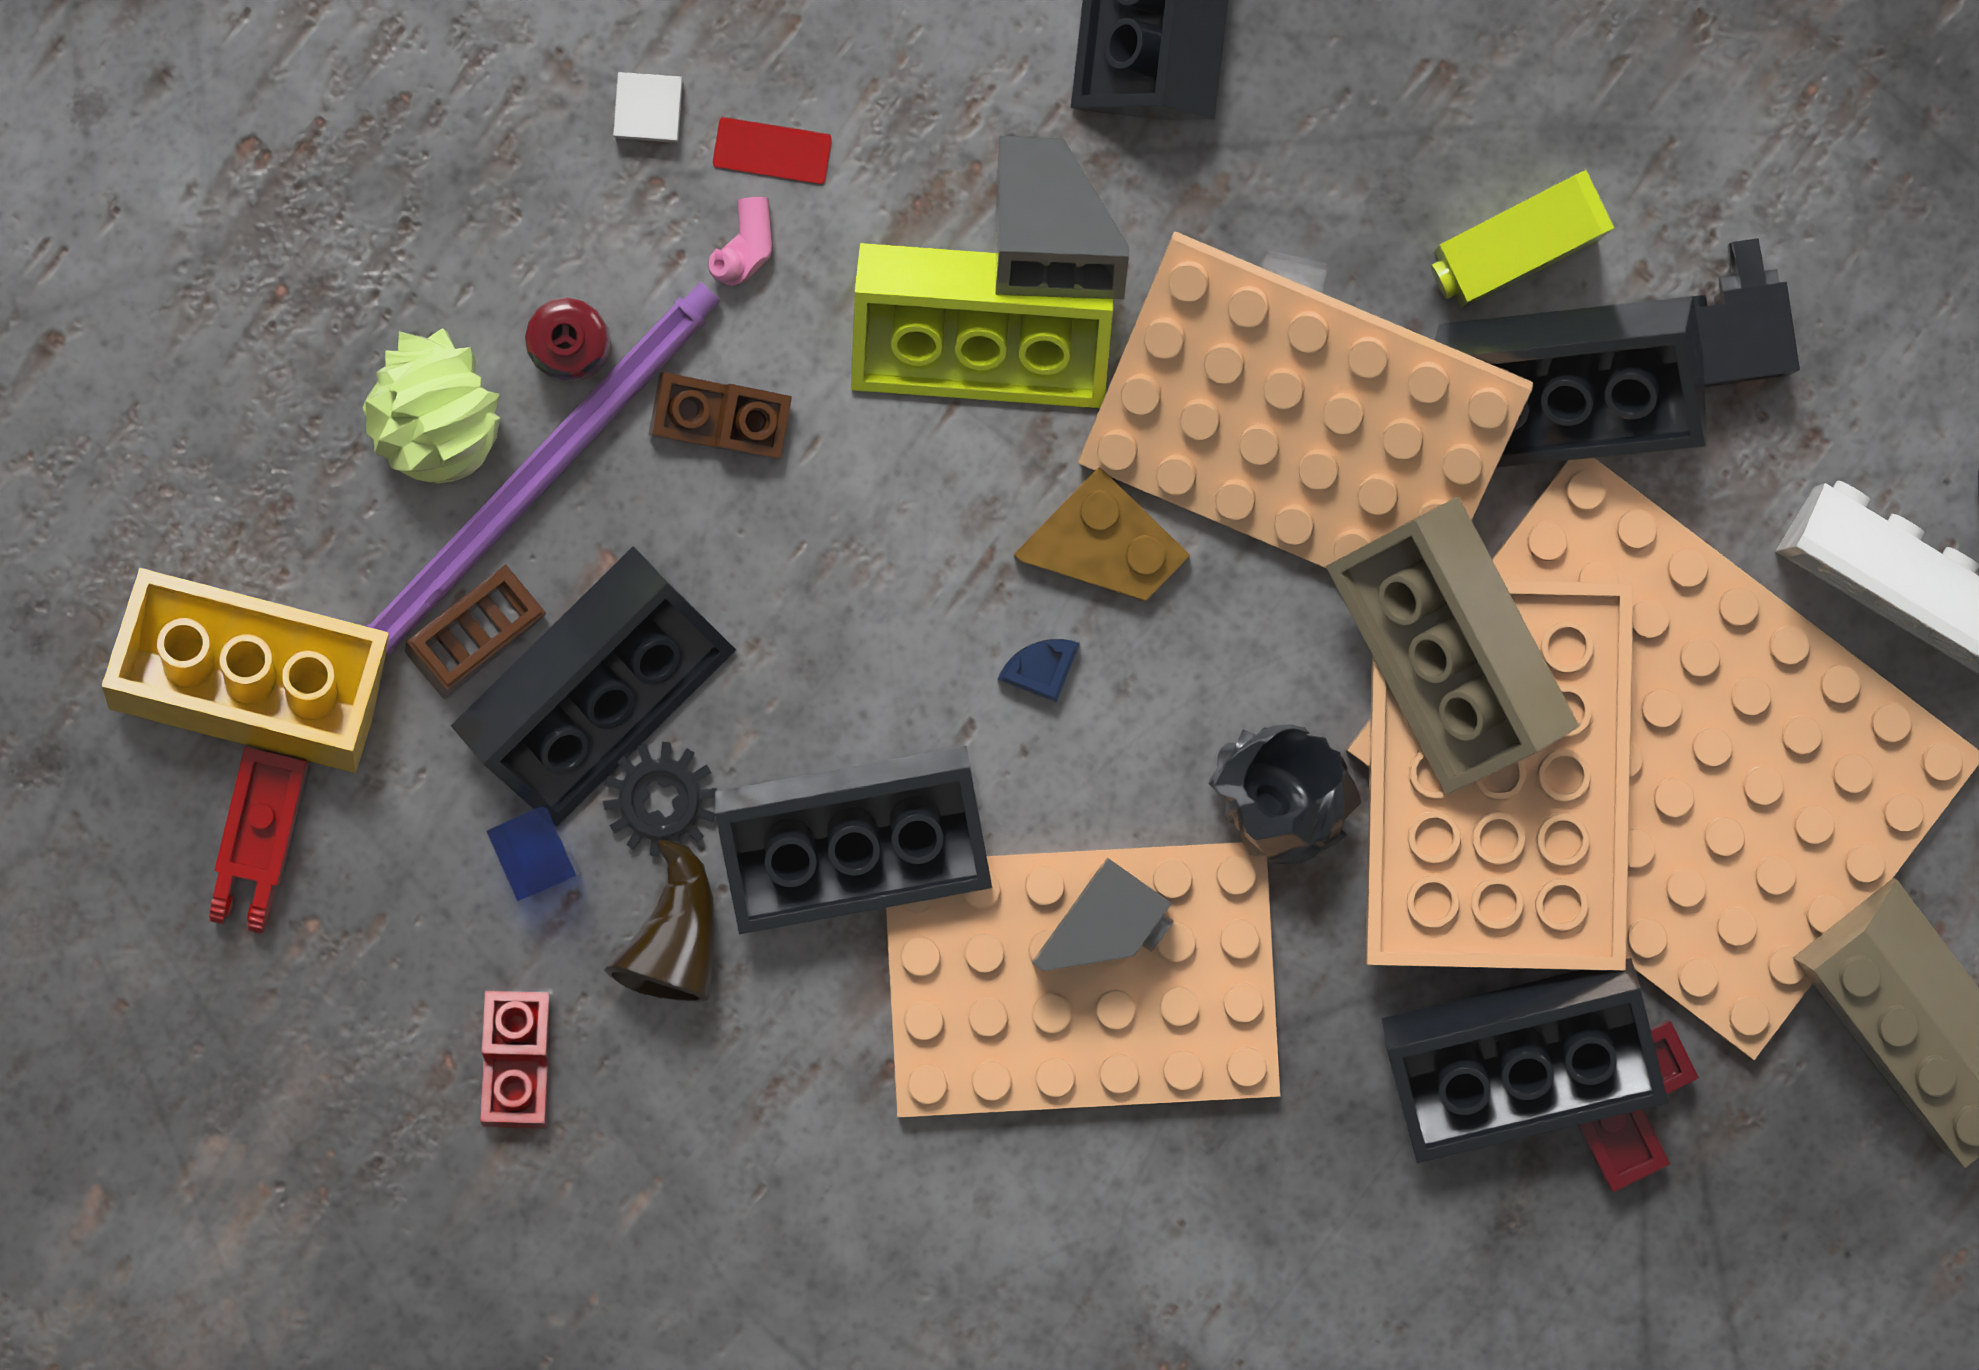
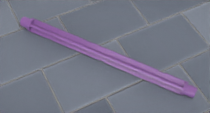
(545, 465)

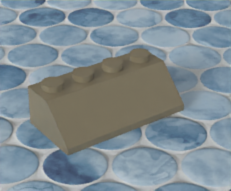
(1453, 646)
(1907, 1010)

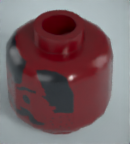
(587, 352)

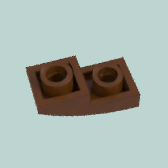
(720, 415)

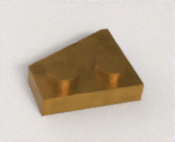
(1105, 541)

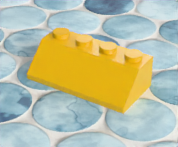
(246, 670)

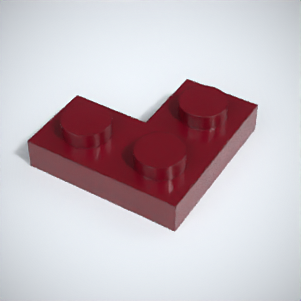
(1626, 1143)

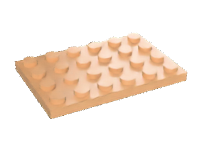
(1294, 409)
(1533, 854)
(1165, 1026)

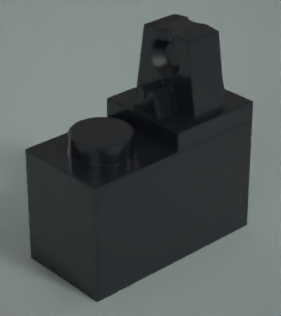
(1750, 325)

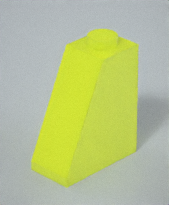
(1521, 240)

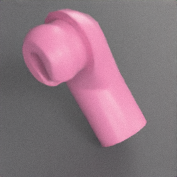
(747, 250)

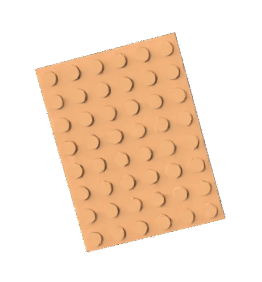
(1762, 757)

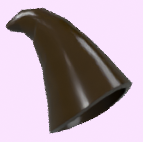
(675, 947)

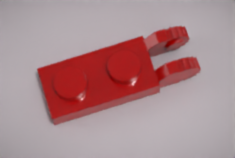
(258, 832)

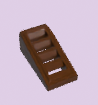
(468, 665)

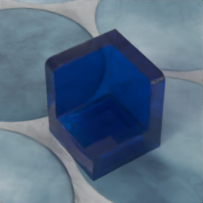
(532, 853)

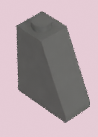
(1053, 226)

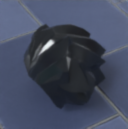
(1285, 792)

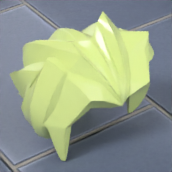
(431, 410)

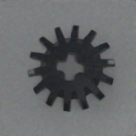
(635, 792)

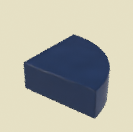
(1041, 667)

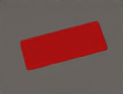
(772, 150)

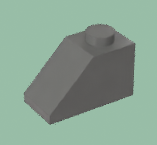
(1107, 921)

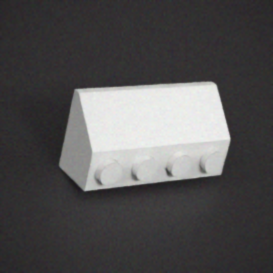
(1888, 569)

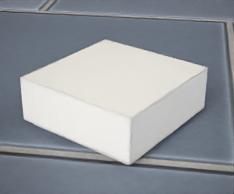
(648, 107)

